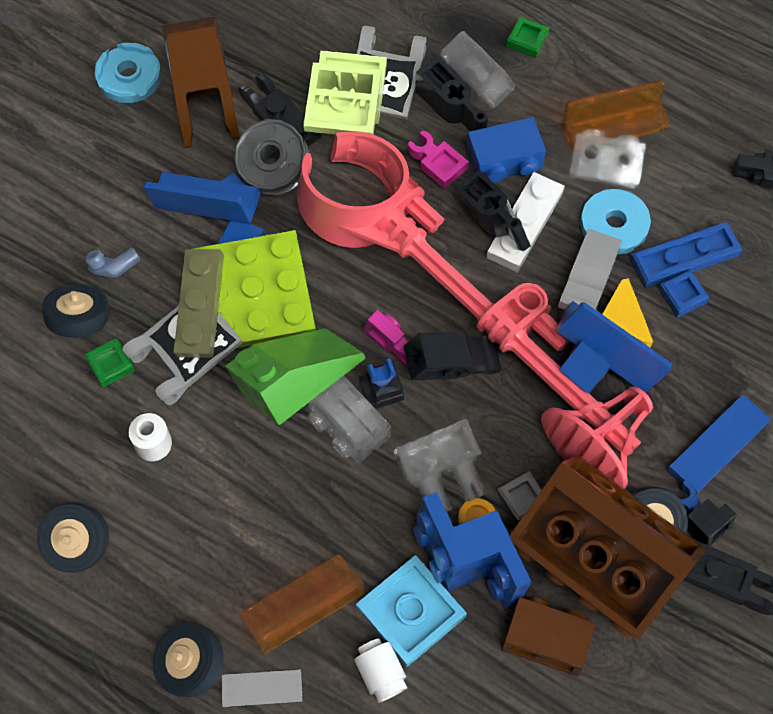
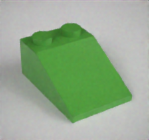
(291, 370)

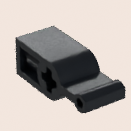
(448, 95)
(491, 209)
(450, 356)

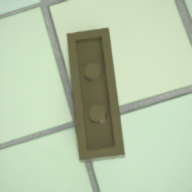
(199, 303)

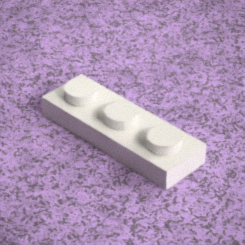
(533, 210)

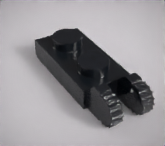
(276, 106)
(731, 579)

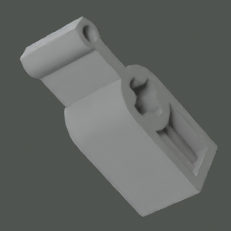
(591, 270)

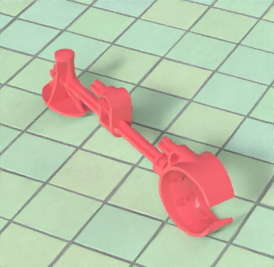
(504, 322)

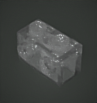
(606, 166)

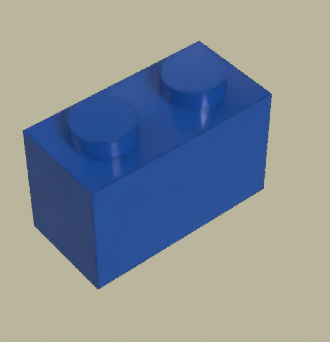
(506, 149)

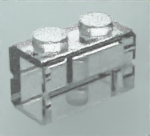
(478, 69)
(349, 420)

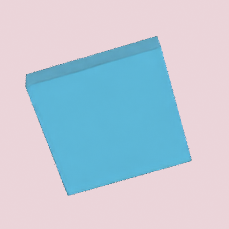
(411, 610)

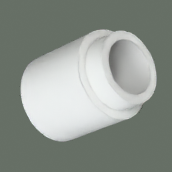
(150, 437)
(380, 670)

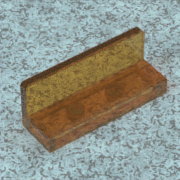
(618, 112)
(302, 603)

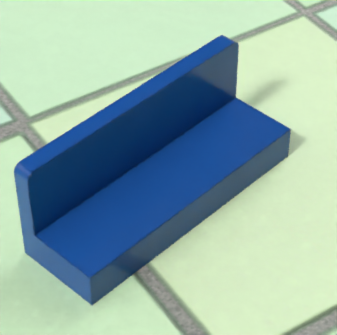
(204, 197)
(629, 356)

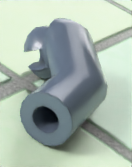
(109, 266)

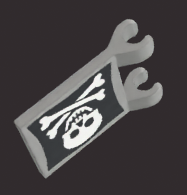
(399, 75)
(186, 369)

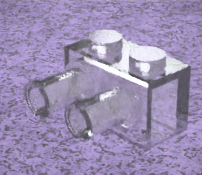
(446, 449)

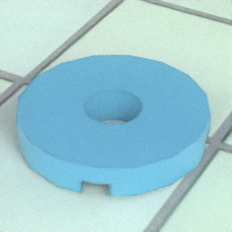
(133, 87)
(621, 205)

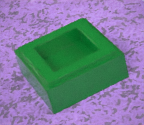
(527, 37)
(109, 362)

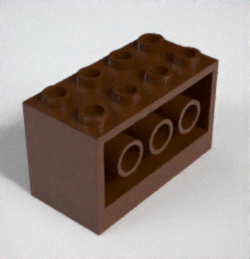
(620, 524)

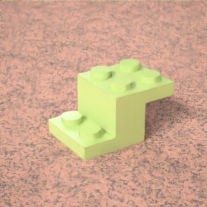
(345, 93)

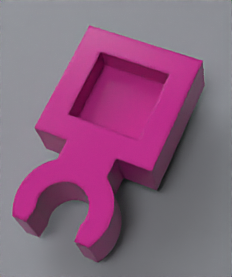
(440, 162)
(387, 334)

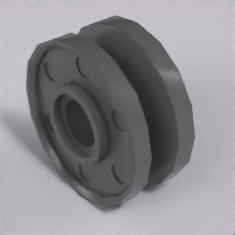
(258, 144)

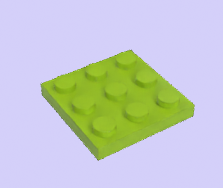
(264, 288)

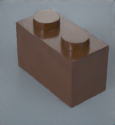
(549, 635)

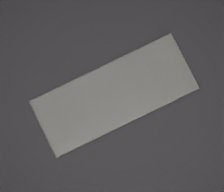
(261, 688)

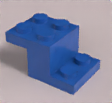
(471, 552)

